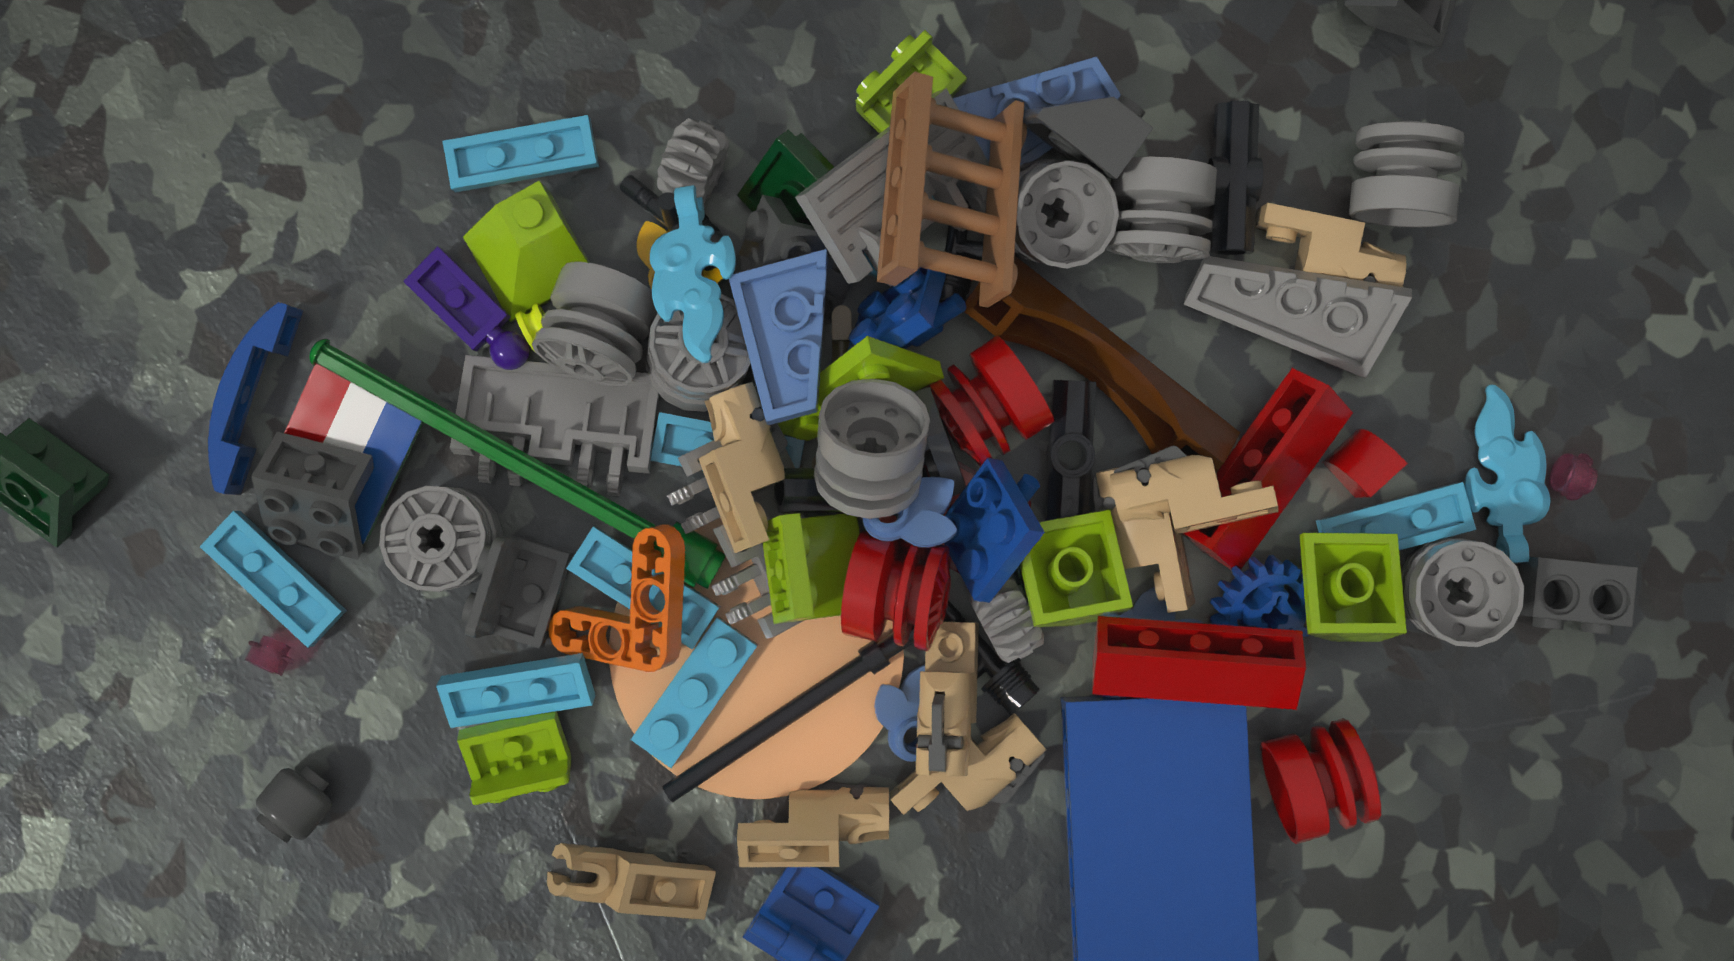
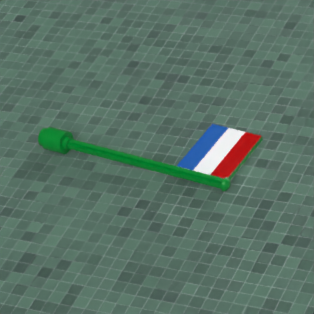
(375, 415)

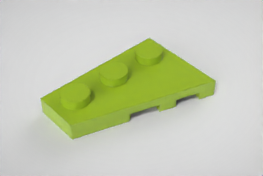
(867, 360)

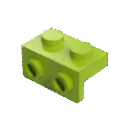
(909, 56)
(515, 757)

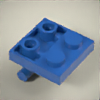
(907, 312)
(992, 528)
(811, 916)

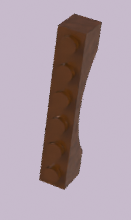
(1155, 403)

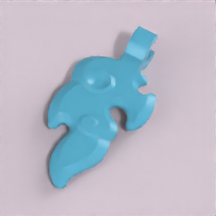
(678, 279)
(1520, 466)

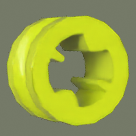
(530, 322)

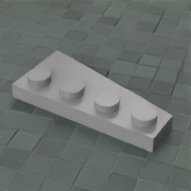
(1307, 311)

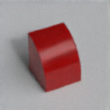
(1364, 463)

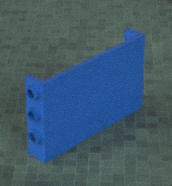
(1159, 830)

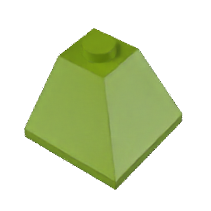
(523, 248)
(1076, 572)
(1352, 586)

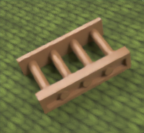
(907, 203)

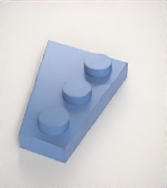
(1056, 86)
(783, 331)

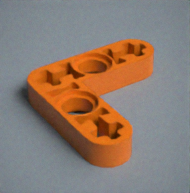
(637, 628)

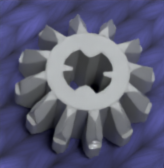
(693, 158)
(1009, 623)

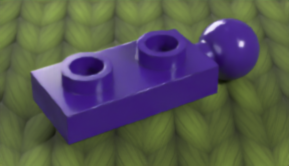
(467, 309)

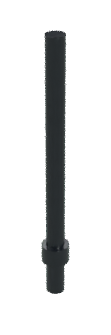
(872, 658)

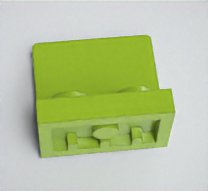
(808, 564)

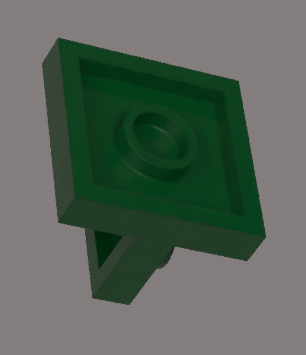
(785, 172)
(45, 481)

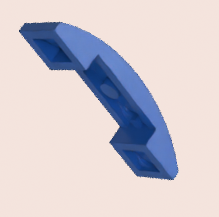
(227, 458)

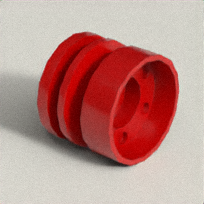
(991, 401)
(904, 592)
(1330, 777)

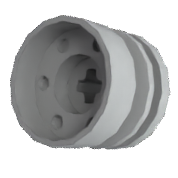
(1407, 168)
(1161, 202)
(1082, 218)
(596, 324)
(684, 379)
(871, 448)
(466, 525)
(1488, 586)

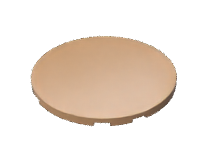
(774, 674)

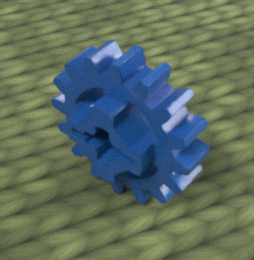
(1260, 598)

